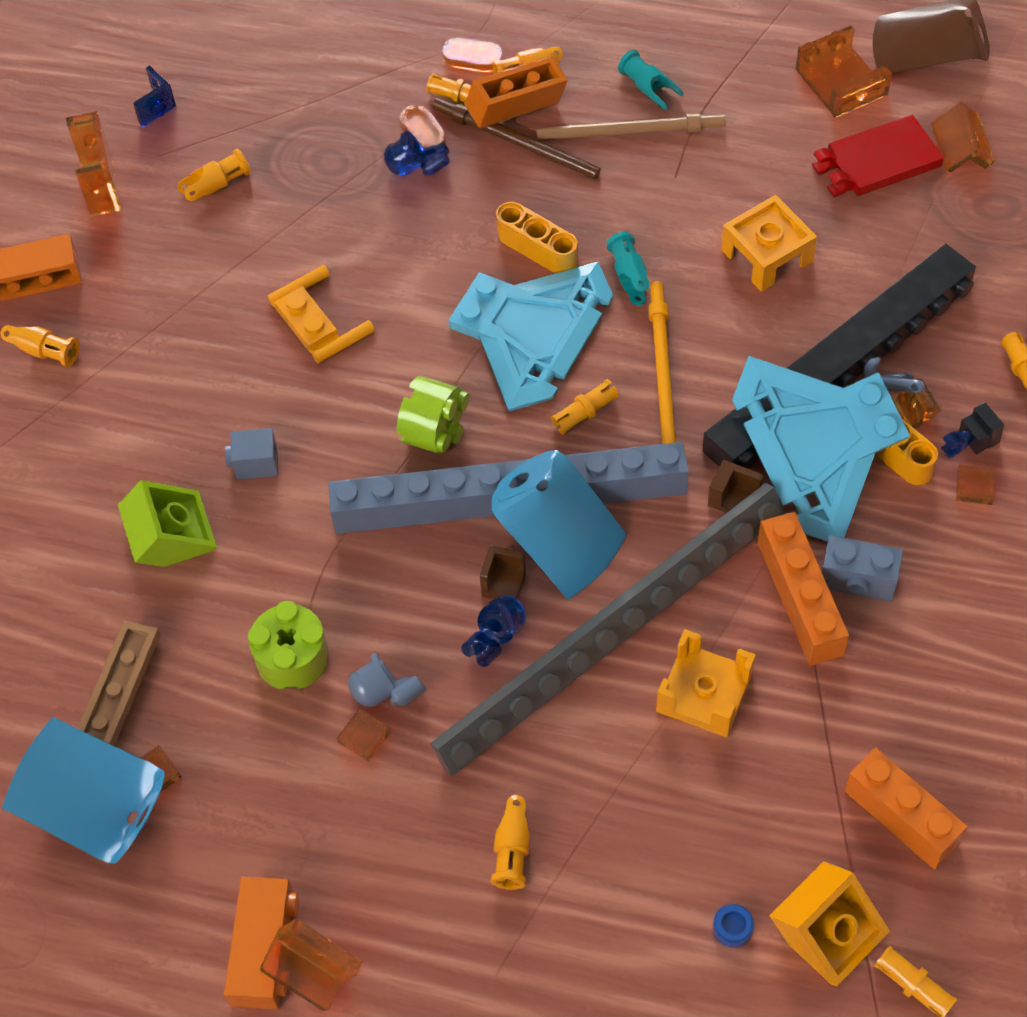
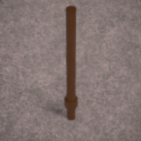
(462, 116)

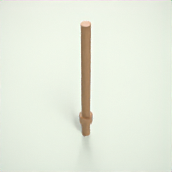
(692, 123)

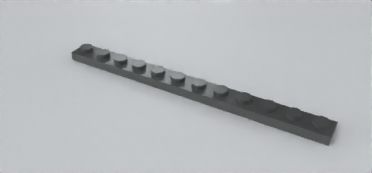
(604, 631)

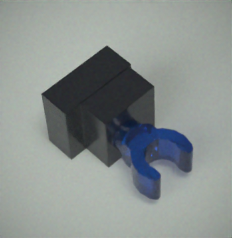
(978, 430)

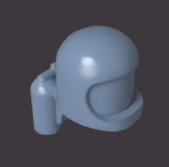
(376, 683)

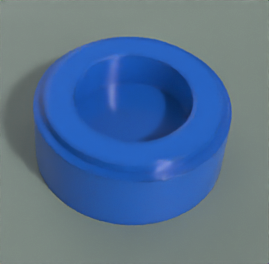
(733, 925)

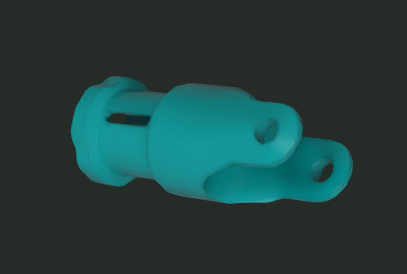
(646, 77)
(629, 266)

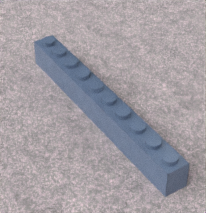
(468, 490)

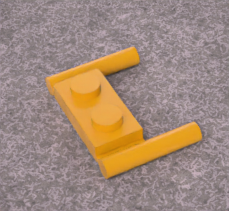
(309, 320)

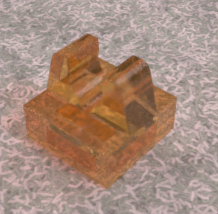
(917, 407)

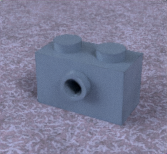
(861, 568)

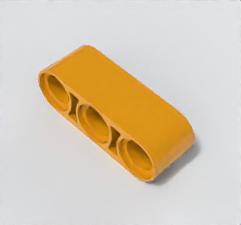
(536, 237)
(903, 455)

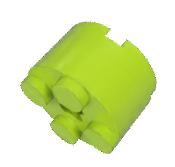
(432, 415)
(288, 646)

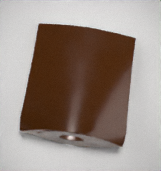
(930, 36)

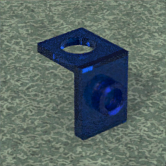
(157, 101)

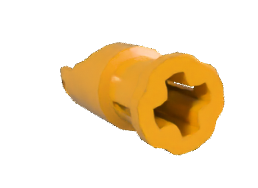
(526, 57)
(214, 176)
(43, 343)
(511, 844)

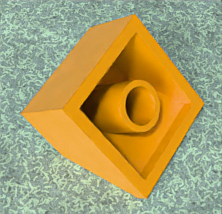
(830, 922)

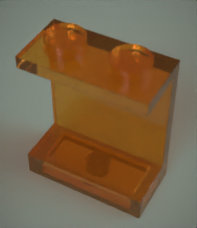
(840, 74)
(97, 173)

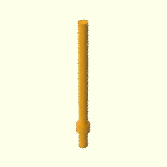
(658, 315)

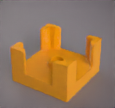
(769, 238)
(705, 686)

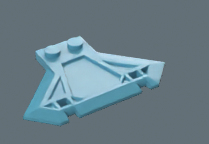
(532, 327)
(817, 439)

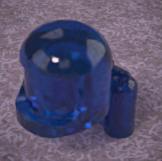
(409, 155)
(497, 625)

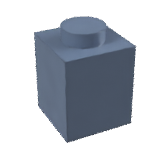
(253, 453)

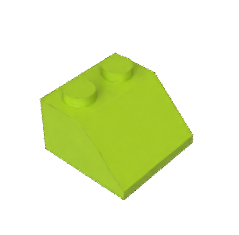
(165, 524)

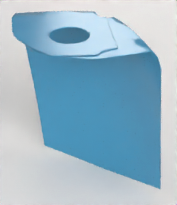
(560, 527)
(83, 790)

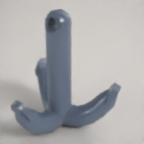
(895, 382)

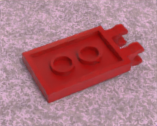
(878, 157)

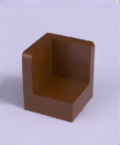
(732, 486)
(502, 573)

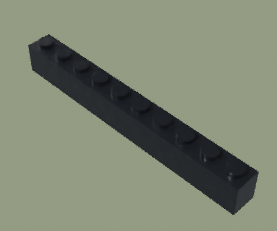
(866, 335)

